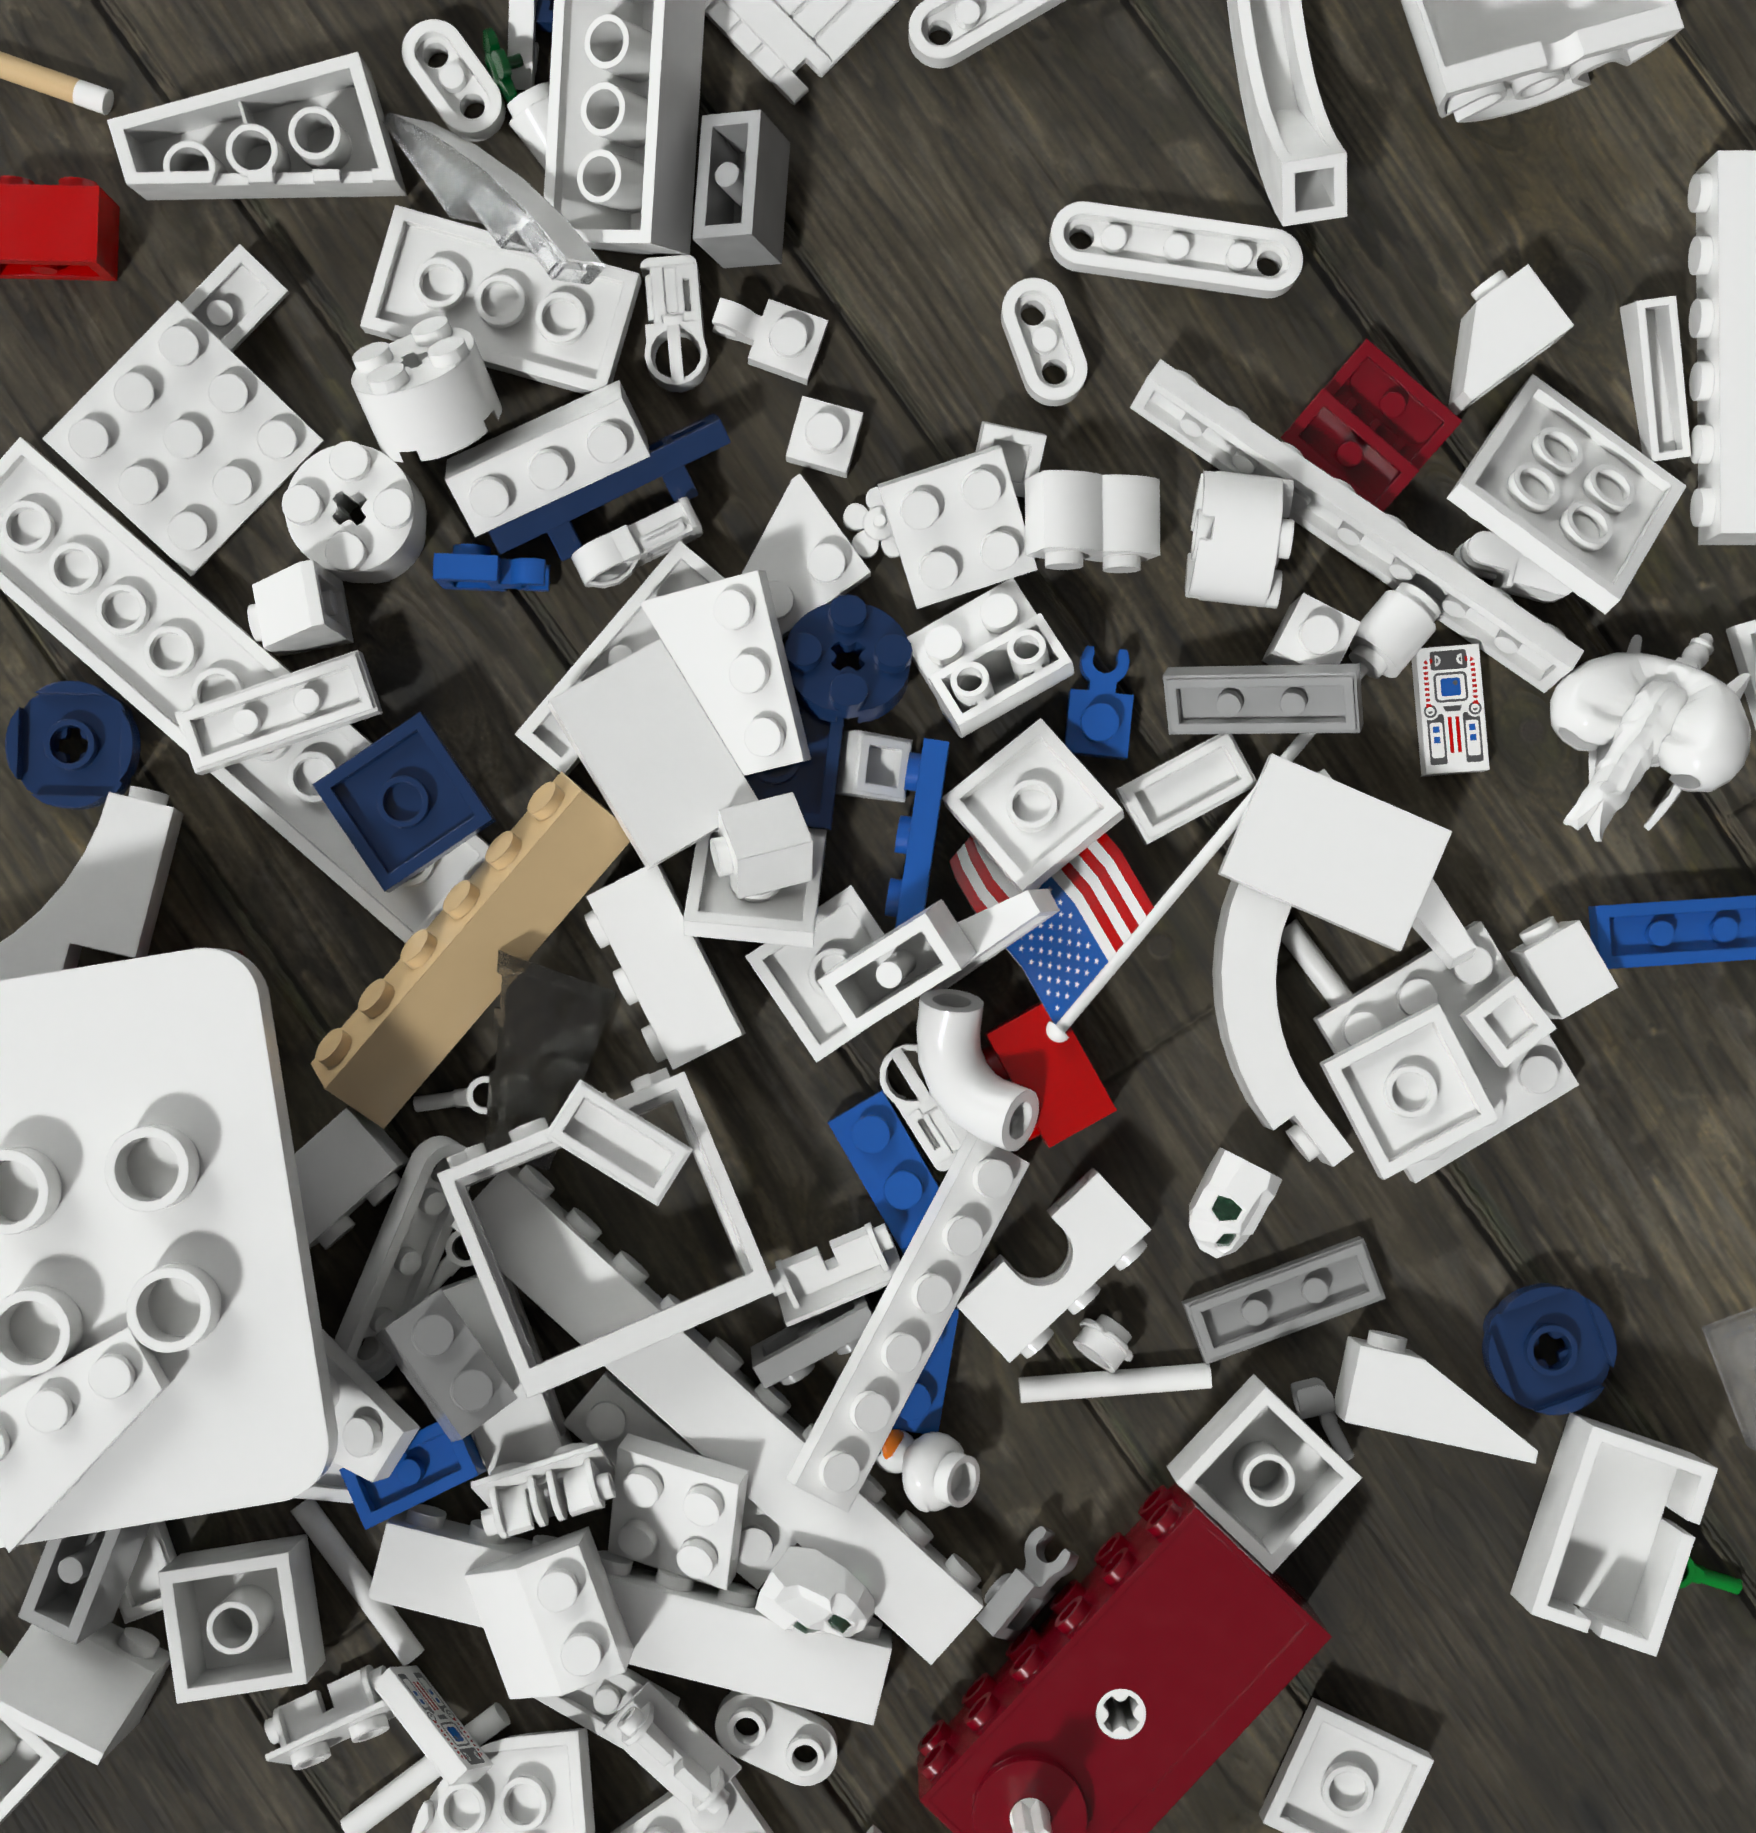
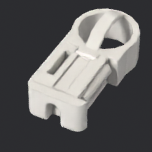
(677, 312)
(634, 545)
(924, 1116)

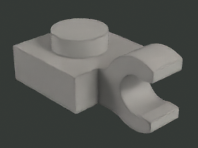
(1021, 1596)

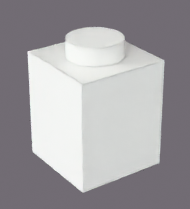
(1311, 634)
(763, 845)
(1561, 967)

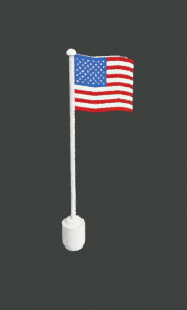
(1097, 893)

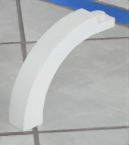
(1284, 112)
(1251, 1026)

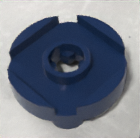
(853, 628)
(50, 717)
(1582, 1363)

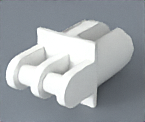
(1509, 570)

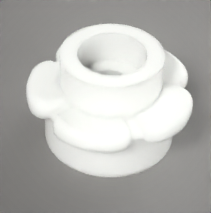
(1104, 1342)

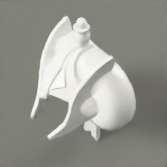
(1647, 713)

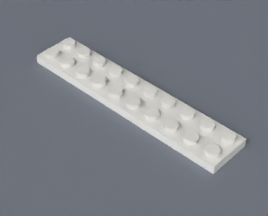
(177, 649)

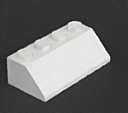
(625, 121)

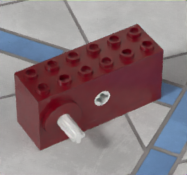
(1122, 1685)

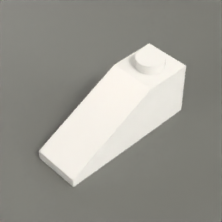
(1404, 1394)

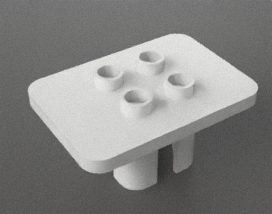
(165, 1199)

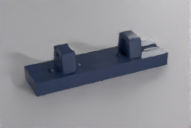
(666, 460)

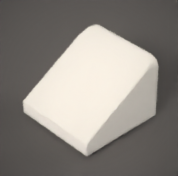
(873, 766)

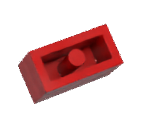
(57, 230)
(1057, 1072)

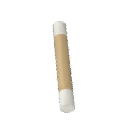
(56, 84)

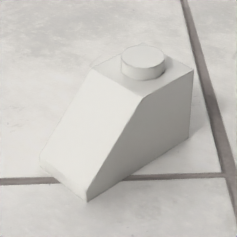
(1503, 333)
(300, 610)

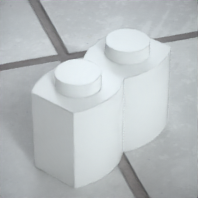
(1092, 519)

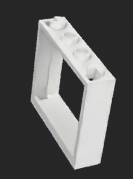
(528, 1144)

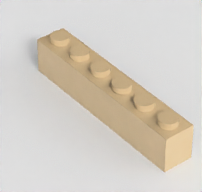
(451, 966)

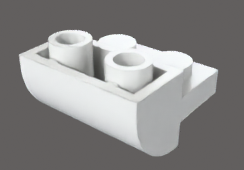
(989, 657)

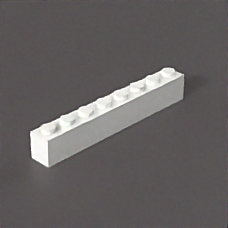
(670, 1619)

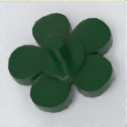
(499, 65)

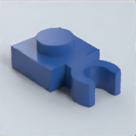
(476, 569)
(1099, 717)

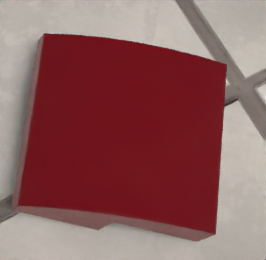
(1372, 426)

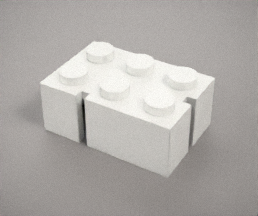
(1605, 1537)

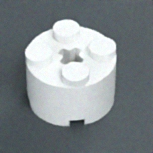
(425, 391)
(326, 493)
(1239, 538)

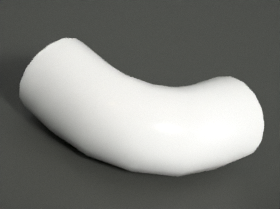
(962, 1079)

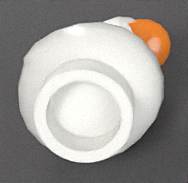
(931, 1468)

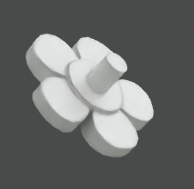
(873, 526)

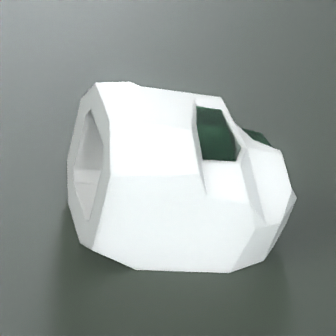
(1230, 1203)
(815, 1595)

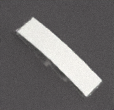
(485, 191)

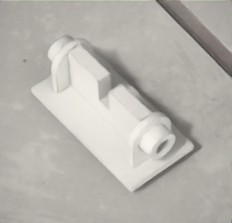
(860, 1266)
(309, 1730)
(674, 1750)

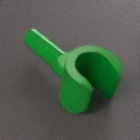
(1700, 1575)

